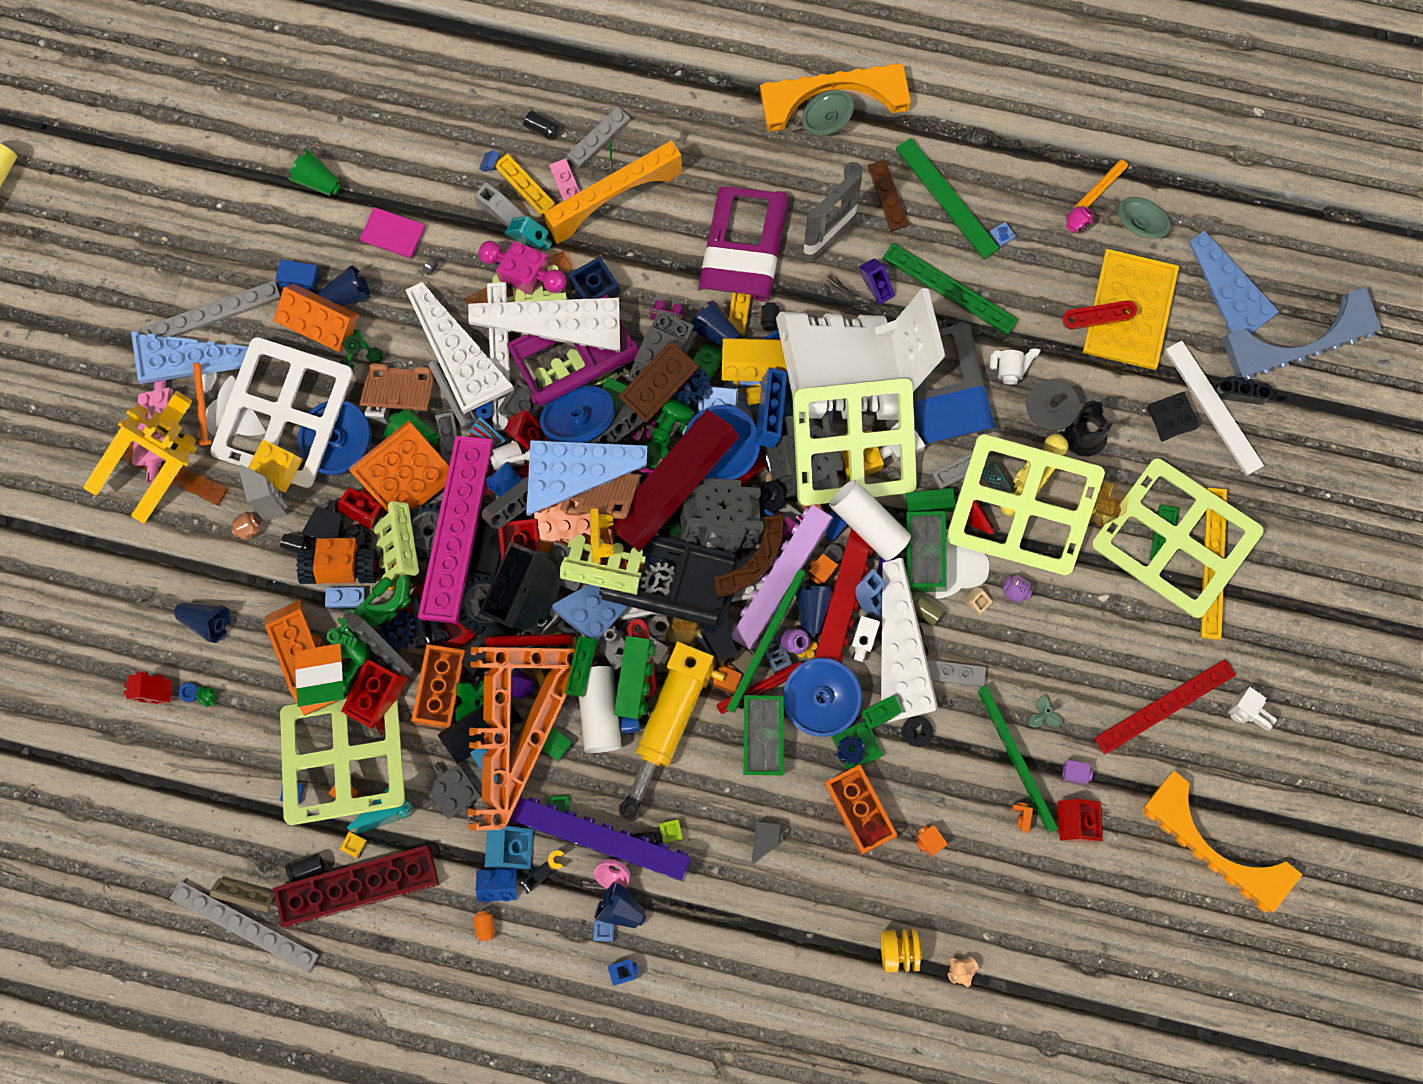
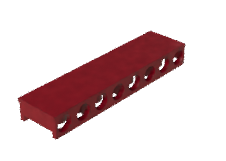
(675, 479)
(356, 886)

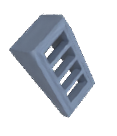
(777, 668)

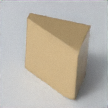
(978, 600)

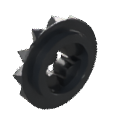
(766, 492)
(365, 535)
(926, 729)

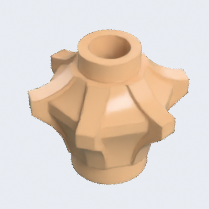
(962, 970)

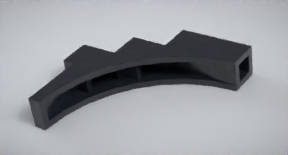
(719, 638)

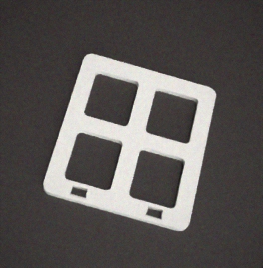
(282, 410)

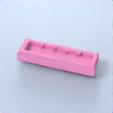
(564, 179)

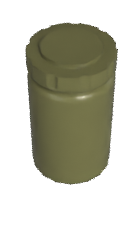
(926, 609)

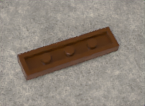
(887, 195)

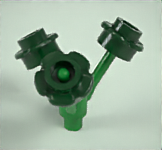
(354, 344)

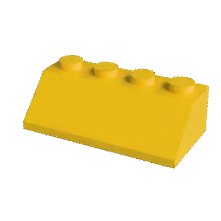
(751, 358)

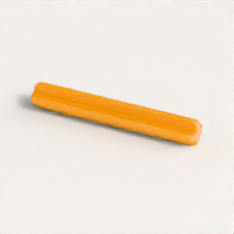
(1103, 184)

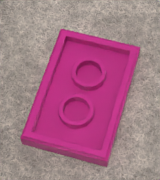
(392, 233)

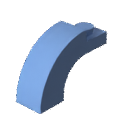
(870, 595)

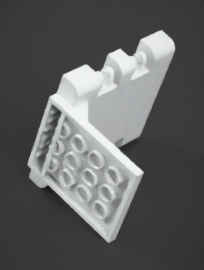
(861, 353)

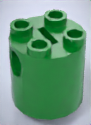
(397, 420)

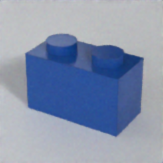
(297, 273)

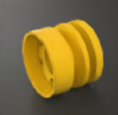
(900, 950)

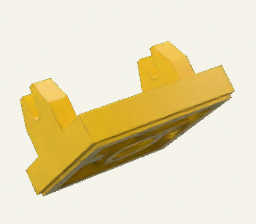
(599, 521)

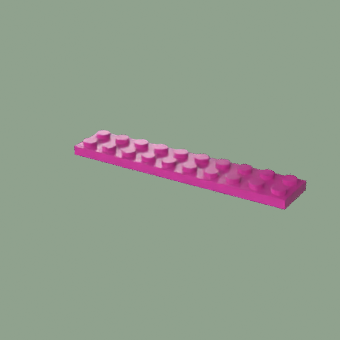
(456, 530)

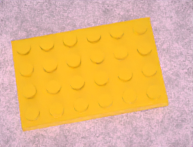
(1151, 288)

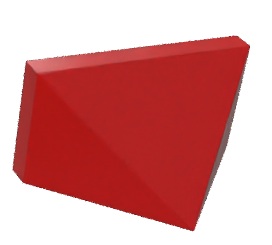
(979, 519)

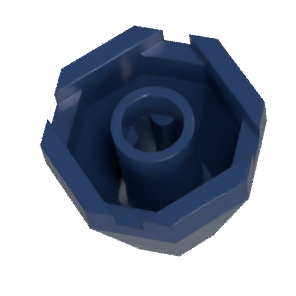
(620, 908)

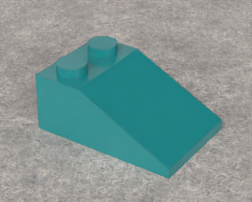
(379, 818)

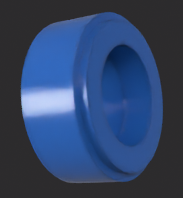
(187, 692)

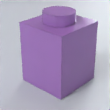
(1076, 772)

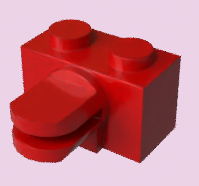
(360, 507)
(148, 688)

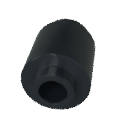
(768, 316)
(293, 543)

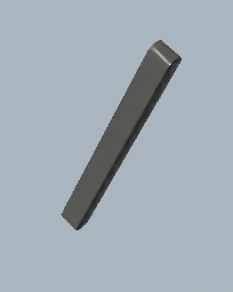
(515, 496)

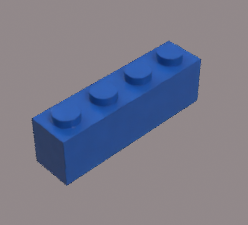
(771, 408)

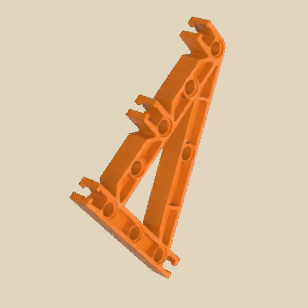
(516, 767)

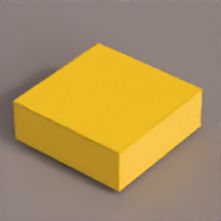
(353, 844)

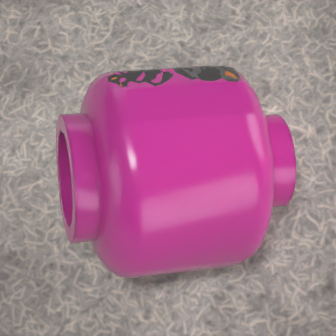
(1079, 219)

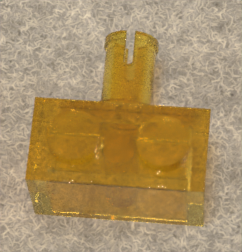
(1105, 508)
(683, 632)

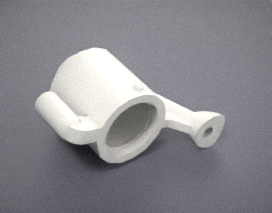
(1012, 364)
(508, 453)

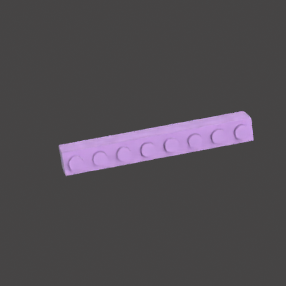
(779, 579)

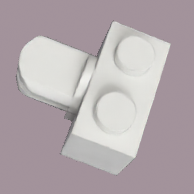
(1249, 708)

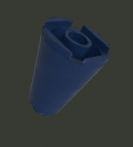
(346, 288)
(714, 324)
(813, 607)
(204, 619)

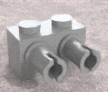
(612, 646)

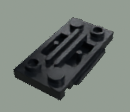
(457, 737)

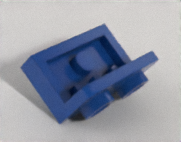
(502, 479)
(496, 885)

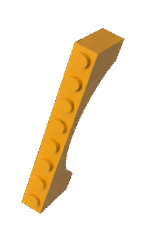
(882, 83)
(658, 165)
(1171, 810)

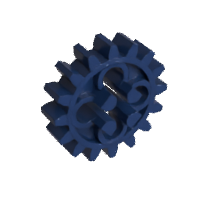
(700, 386)
(407, 631)

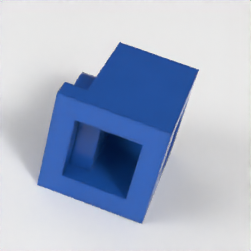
(615, 972)

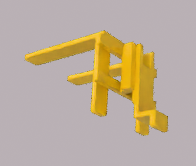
(163, 423)

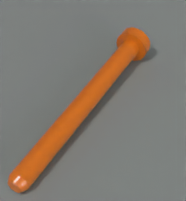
(201, 406)

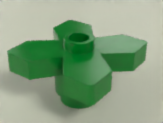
(469, 698)

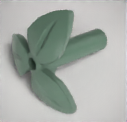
(1045, 710)

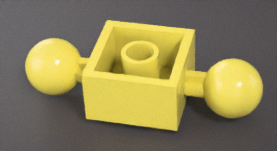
(1054, 443)

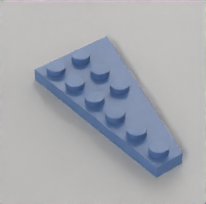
(1232, 290)
(589, 612)

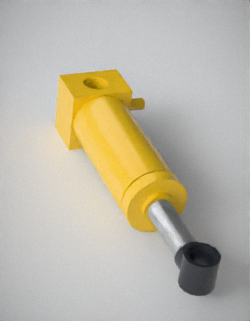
(670, 717)

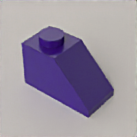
(877, 280)
(521, 684)

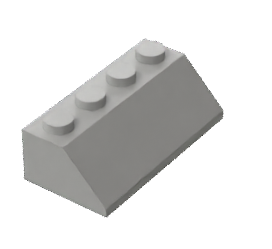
(262, 494)

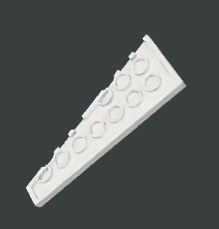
(575, 321)
(465, 365)
(903, 653)

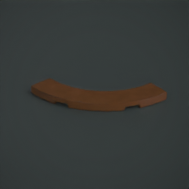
(758, 564)

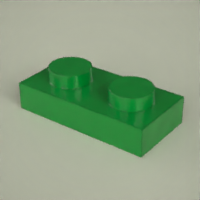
(883, 711)

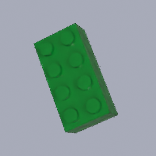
(634, 677)

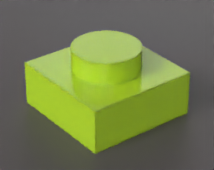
(671, 831)

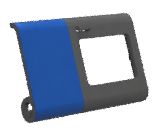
(958, 407)

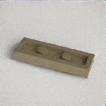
(242, 895)

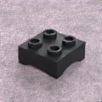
(1173, 416)

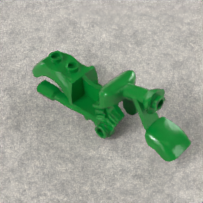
(709, 359)
(373, 614)

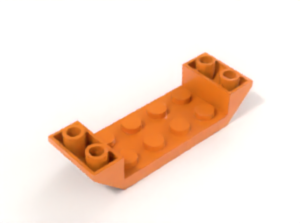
(291, 633)

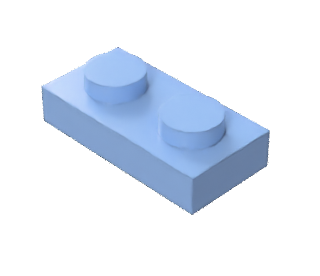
(344, 597)

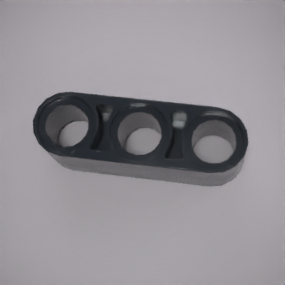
(1251, 387)

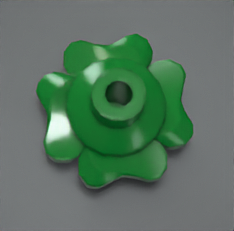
(206, 696)

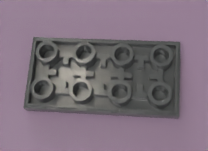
(377, 643)

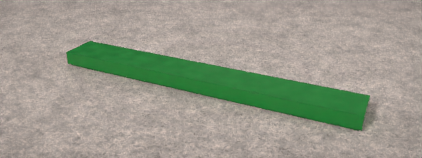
(947, 199)
(950, 289)
(766, 641)
(1017, 759)

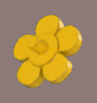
(809, 653)

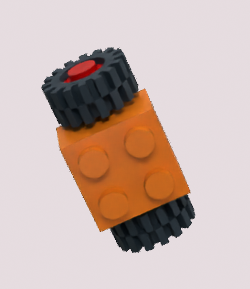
(337, 562)

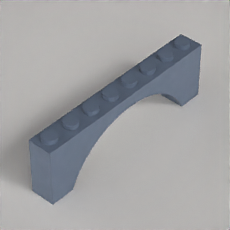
(1353, 320)

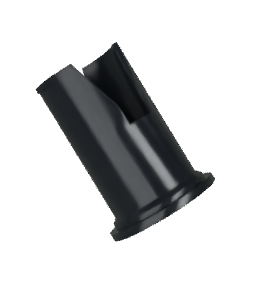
(1092, 442)

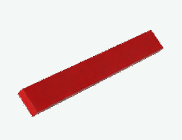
(1164, 707)

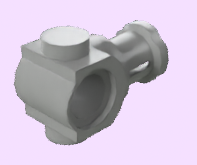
(652, 624)

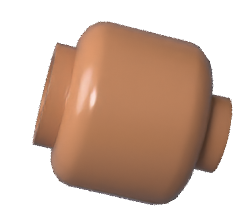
(246, 525)

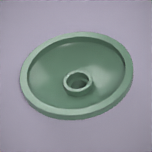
(828, 112)
(1143, 218)

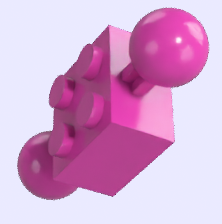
(522, 267)

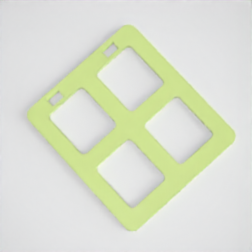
(855, 440)
(1024, 504)
(1178, 538)
(340, 756)

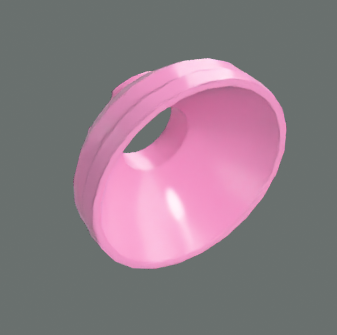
(606, 875)

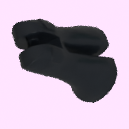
(422, 632)

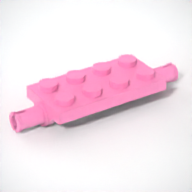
(153, 401)

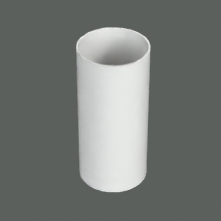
(870, 520)
(597, 709)

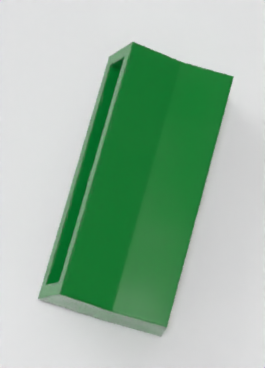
(931, 500)
(555, 744)

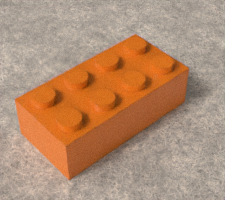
(315, 317)
(436, 690)
(856, 805)

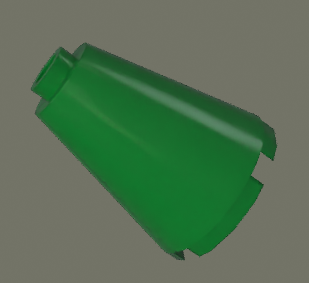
(313, 174)

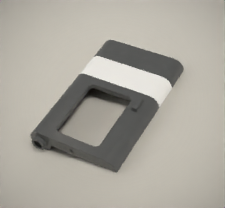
(823, 233)

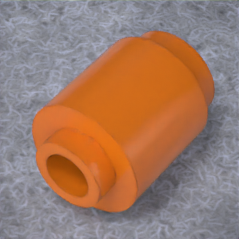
(484, 926)

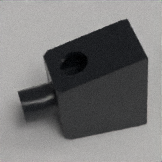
(325, 523)

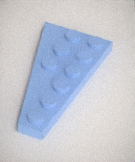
(174, 357)

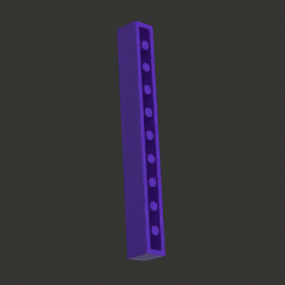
(601, 838)

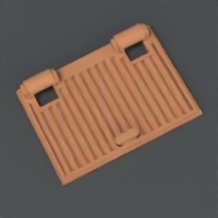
(397, 387)
(618, 492)

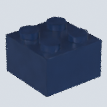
(594, 281)

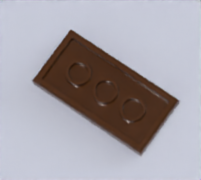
(658, 381)

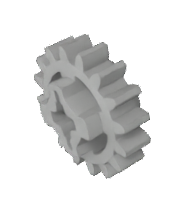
(655, 575)

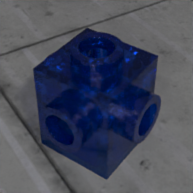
(848, 757)

